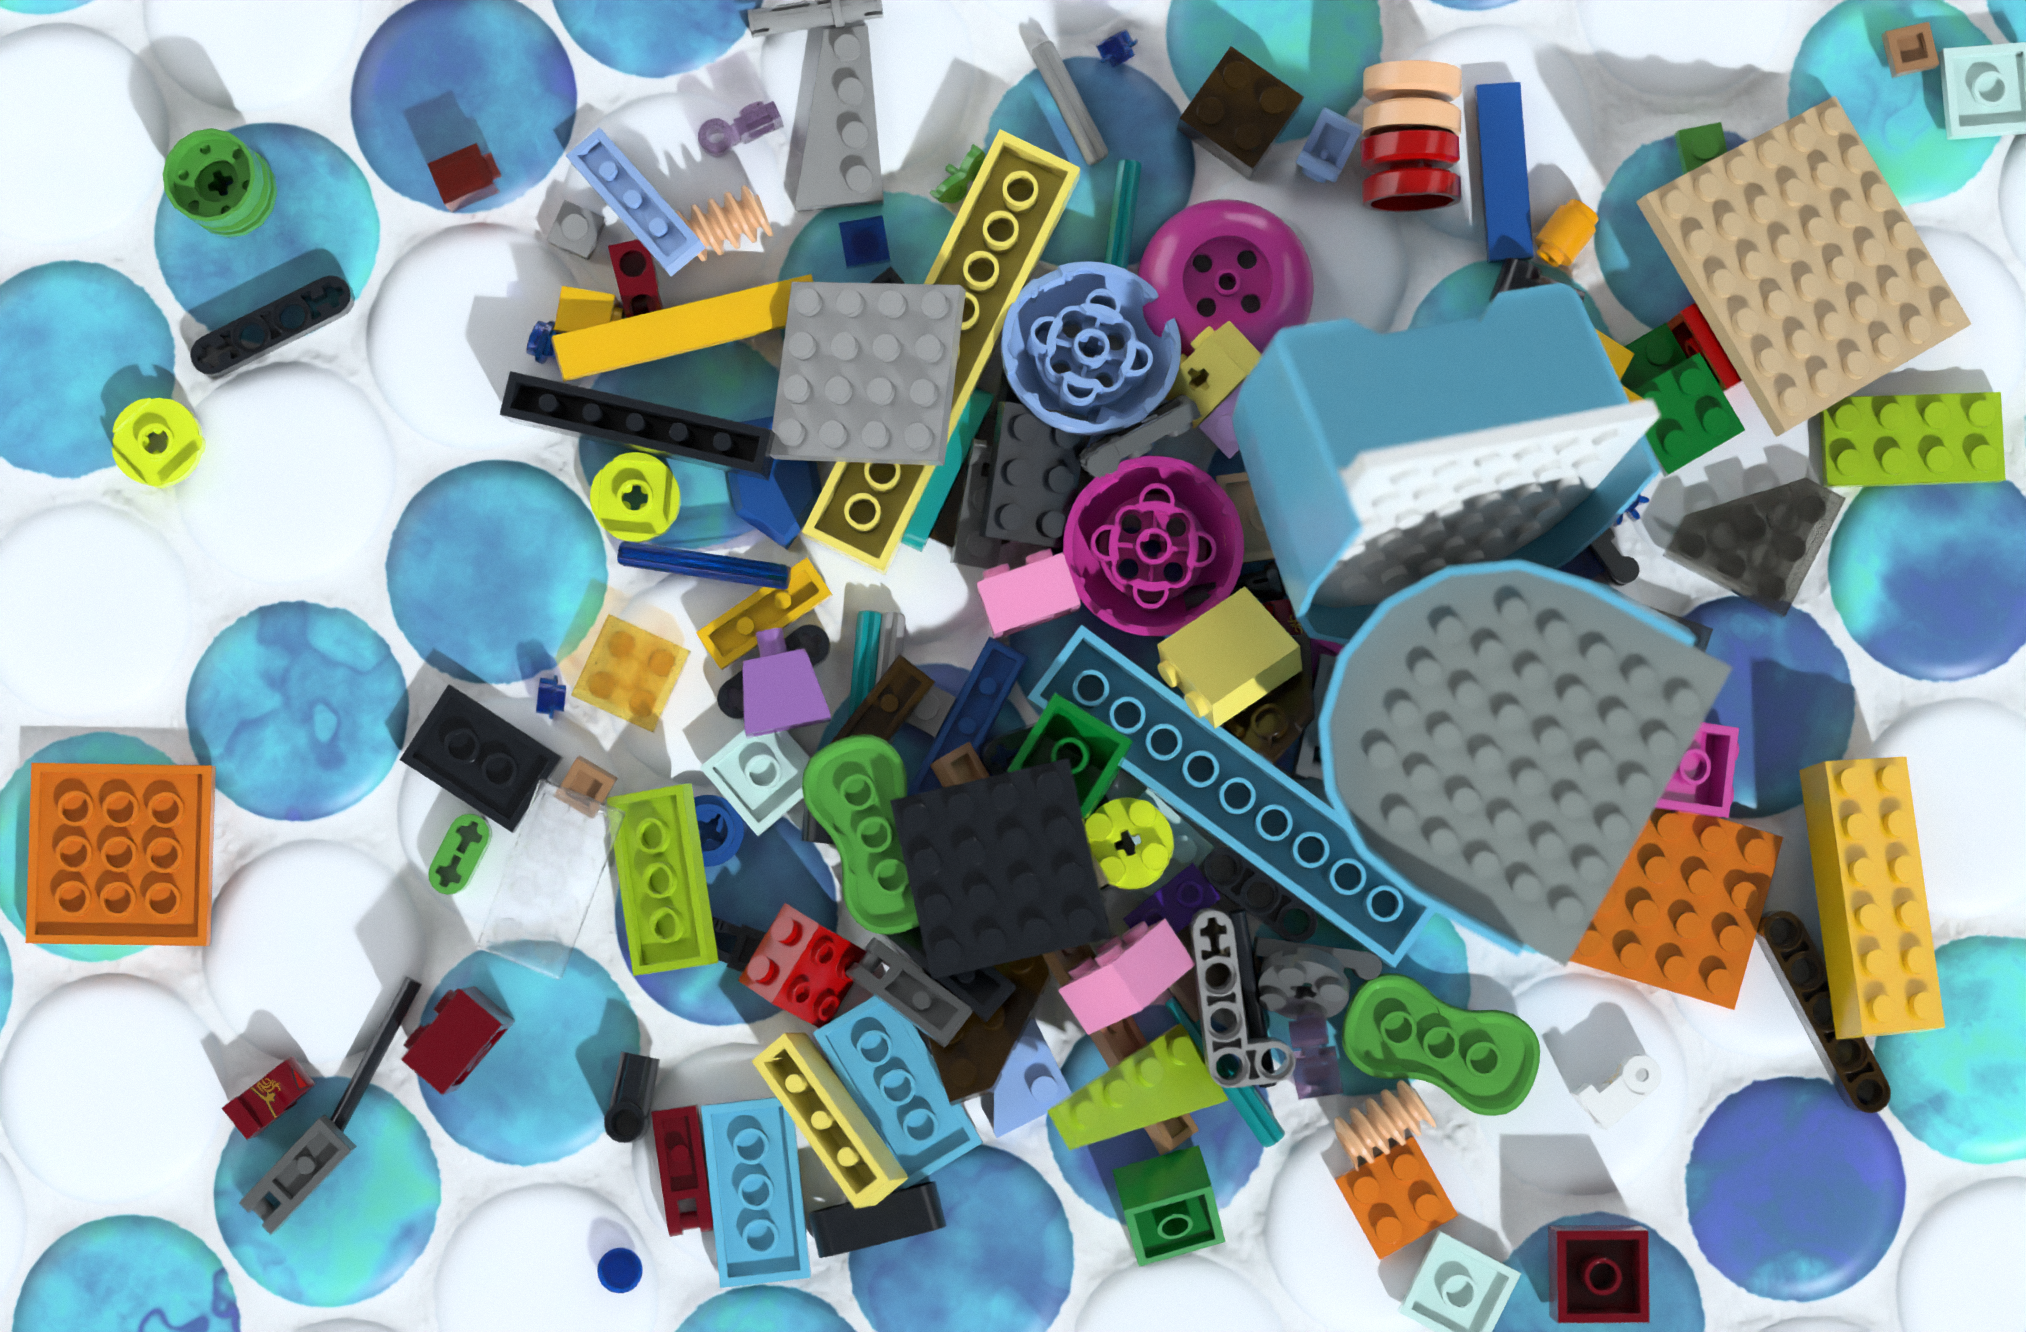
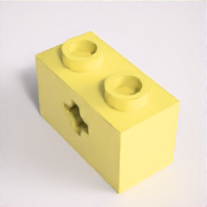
(1214, 369)

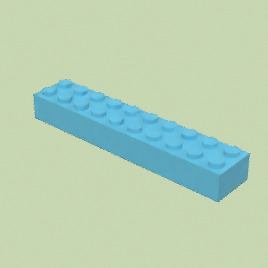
(1235, 796)

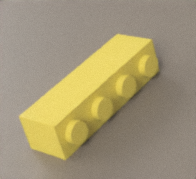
(830, 1119)

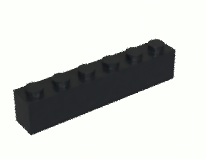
(638, 425)

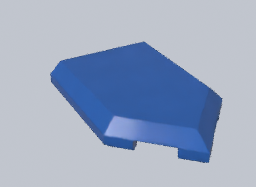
(781, 504)

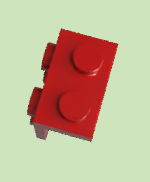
(802, 967)

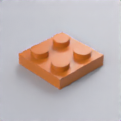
(1396, 1197)

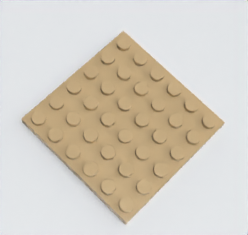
(1804, 264)

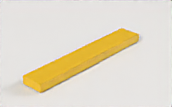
(673, 330)

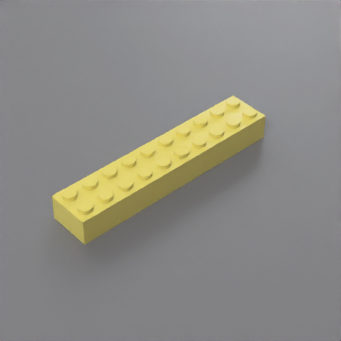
(993, 258)

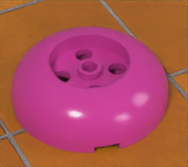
(1221, 232)
(1155, 493)

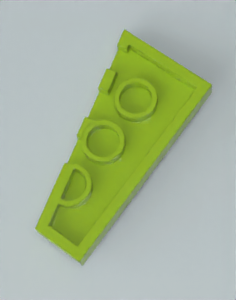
(1141, 1090)

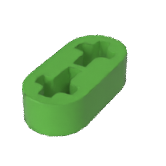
(450, 849)

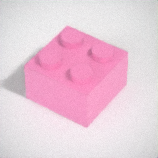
(1027, 594)
(1125, 975)

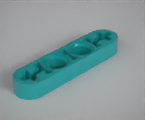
(945, 476)

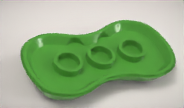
(850, 796)
(1473, 1055)

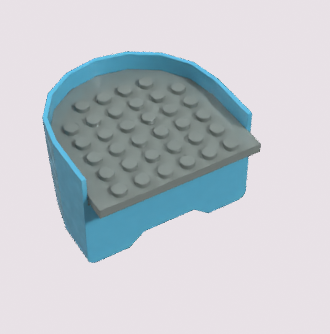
(1510, 743)

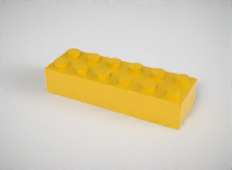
(1871, 897)

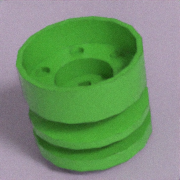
(198, 175)

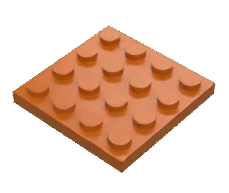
(120, 854)
(1684, 907)

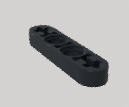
(270, 320)

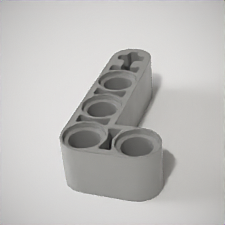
(1229, 996)

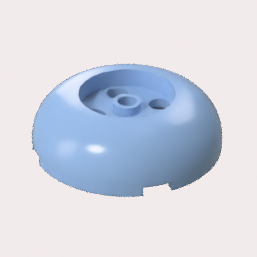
(1103, 304)

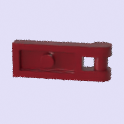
(682, 1168)

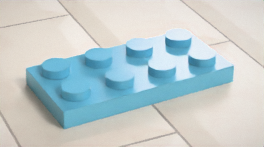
(897, 1087)
(755, 1192)

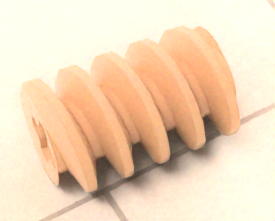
(728, 221)
(1382, 1123)

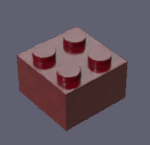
(456, 1039)
(1598, 1274)

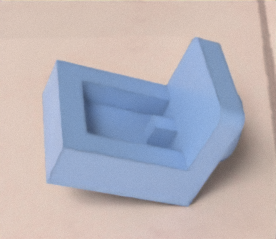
(1328, 146)

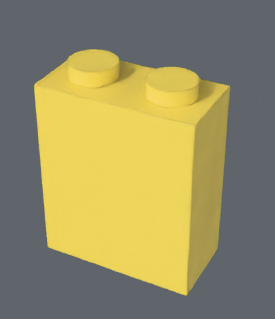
(1229, 658)

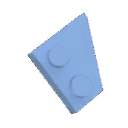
(1028, 1083)

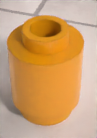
(1566, 233)

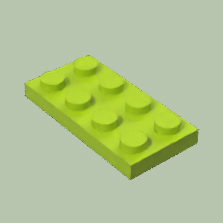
(1913, 440)
(663, 881)

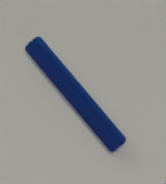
(704, 565)

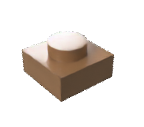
(1910, 49)
(589, 779)

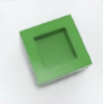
(1700, 145)

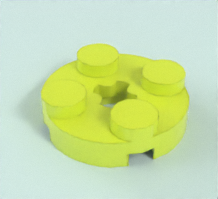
(131, 441)
(619, 477)
(1138, 819)

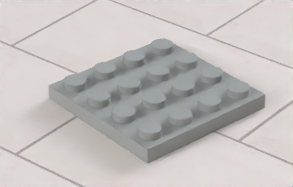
(868, 372)

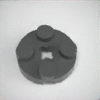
(1282, 981)

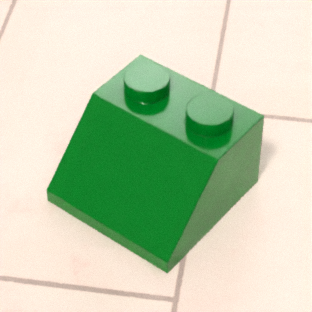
(1090, 744)
(1169, 1205)

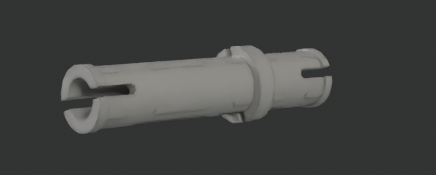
(810, 15)

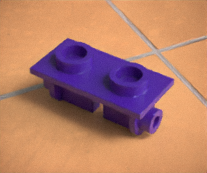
(1175, 901)

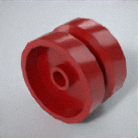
(1410, 171)

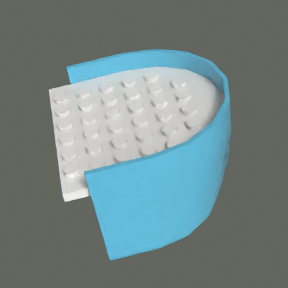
(1436, 450)

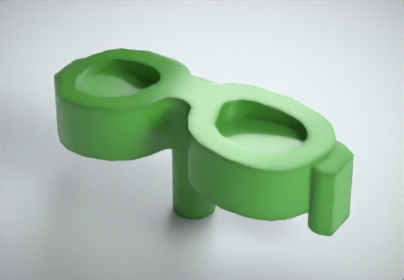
(955, 186)

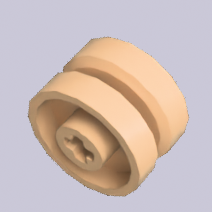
(1411, 97)

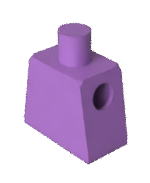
(780, 688)

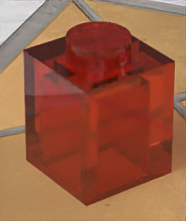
(465, 177)

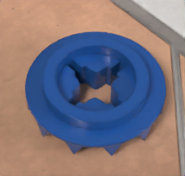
(729, 827)

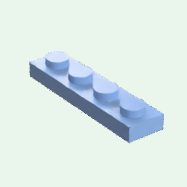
(635, 201)

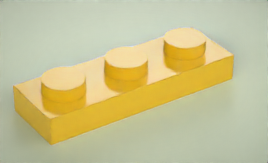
(735, 631)

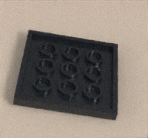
(1001, 868)

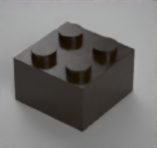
(1239, 112)

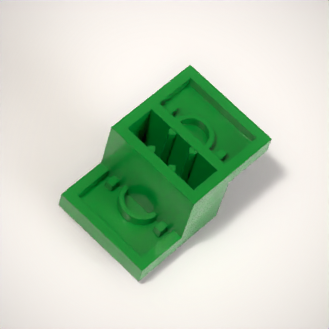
(1687, 397)

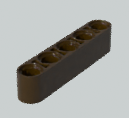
(1803, 997)

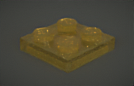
(631, 673)

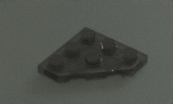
(1759, 541)

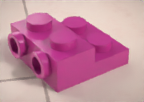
(1704, 774)

